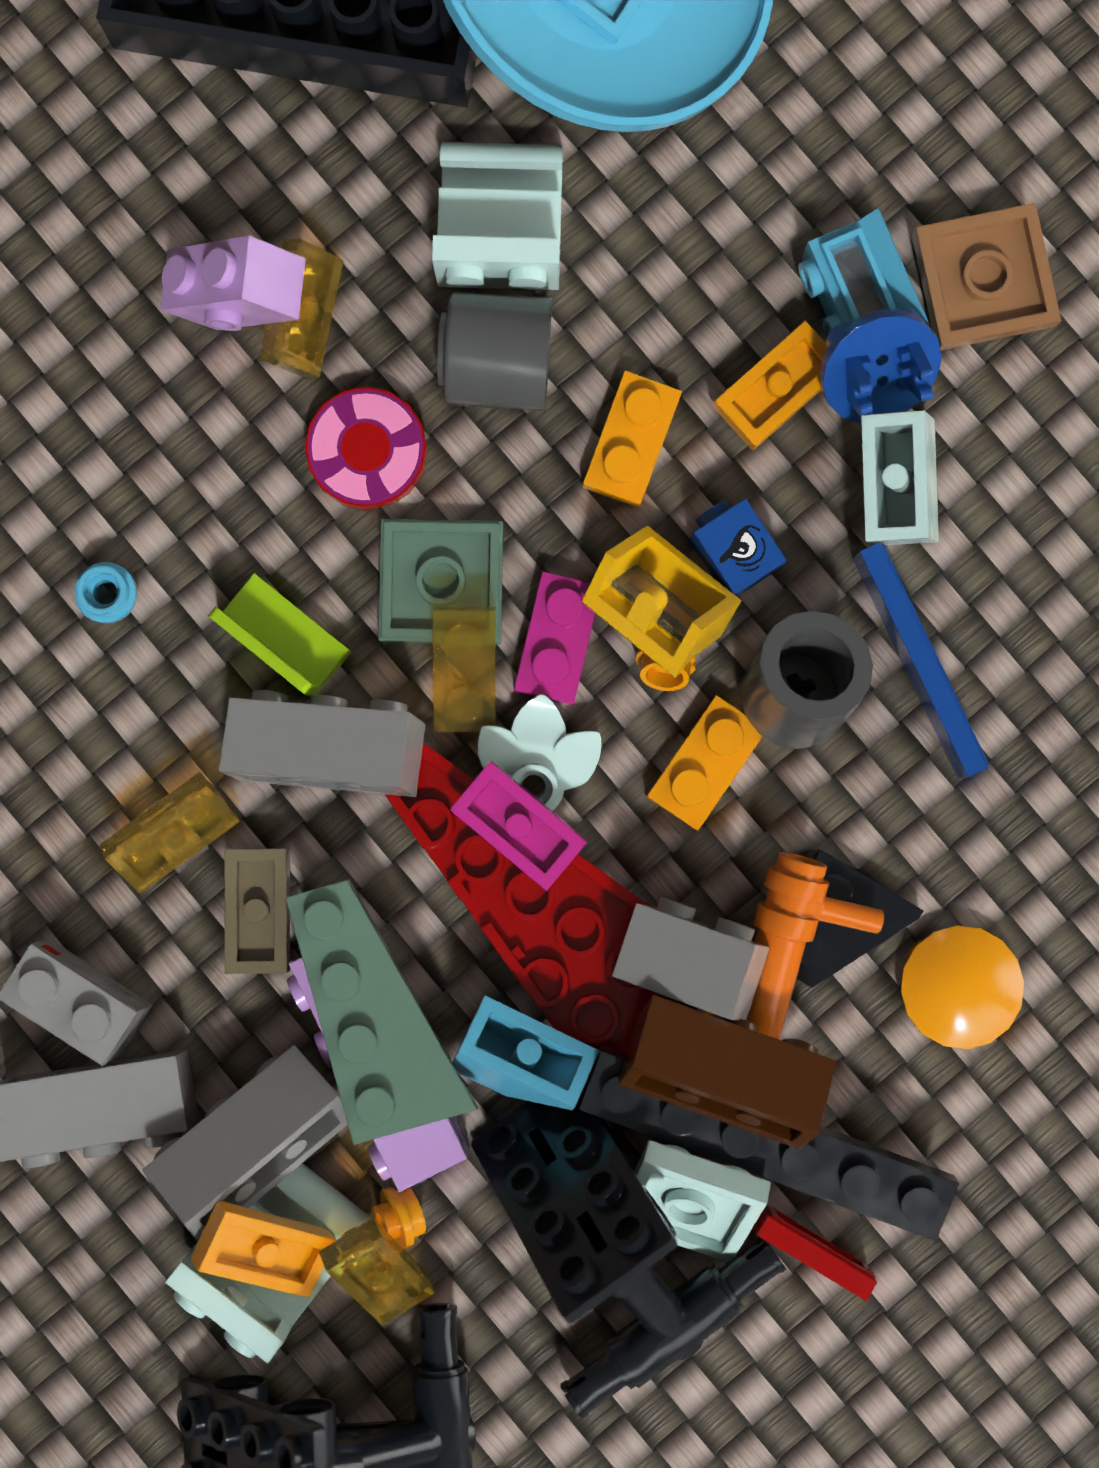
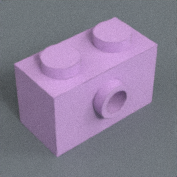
(233, 283)

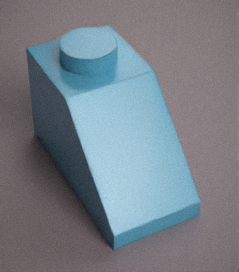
(523, 1057)

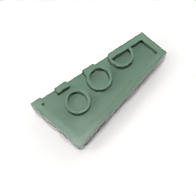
(376, 1035)

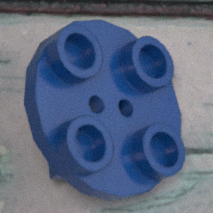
(852, 369)

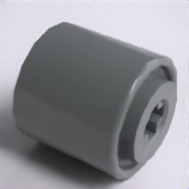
(495, 351)
(815, 654)

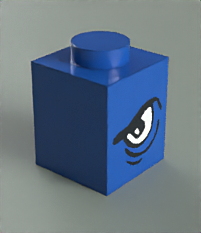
(736, 546)

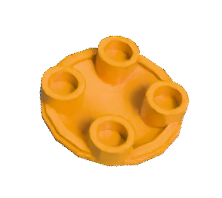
(961, 987)

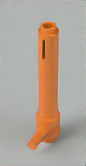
(785, 924)

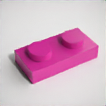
(556, 640)
(519, 825)

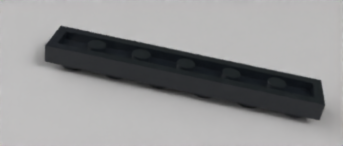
(826, 1167)

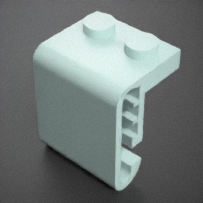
(499, 216)
(254, 1315)

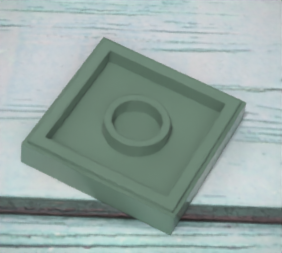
(436, 566)

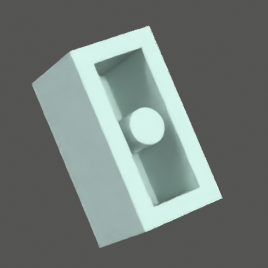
(900, 478)

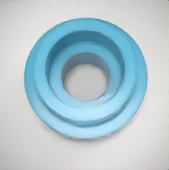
(89, 584)

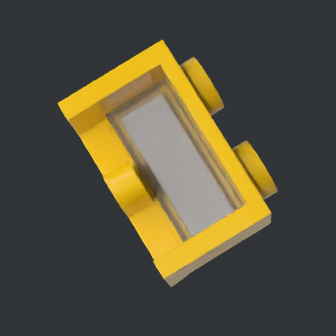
(660, 600)

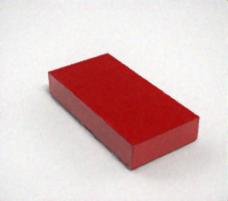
(815, 1252)

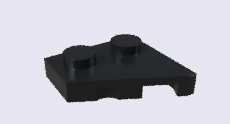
(840, 945)

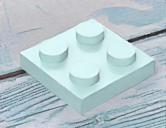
(703, 1200)

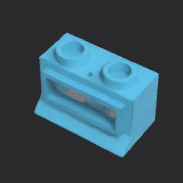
(857, 272)

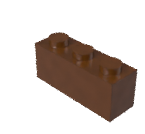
(728, 1071)

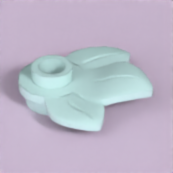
(541, 748)

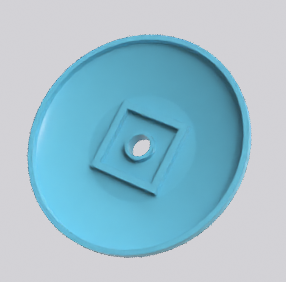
(616, 59)

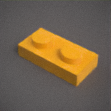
(774, 387)
(632, 439)
(705, 763)
(261, 1249)

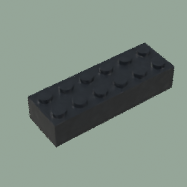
(352, 44)

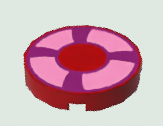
(366, 448)

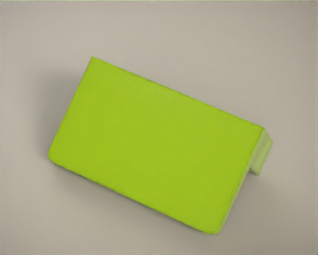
(282, 636)

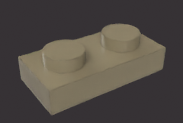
(256, 910)

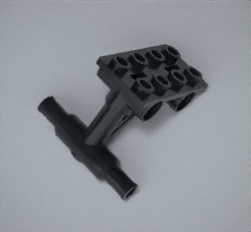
(597, 1237)
(236, 1427)

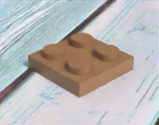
(986, 276)

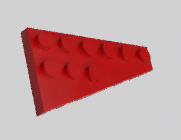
(553, 940)

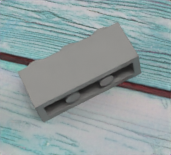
(323, 744)
(96, 1108)
(248, 1140)

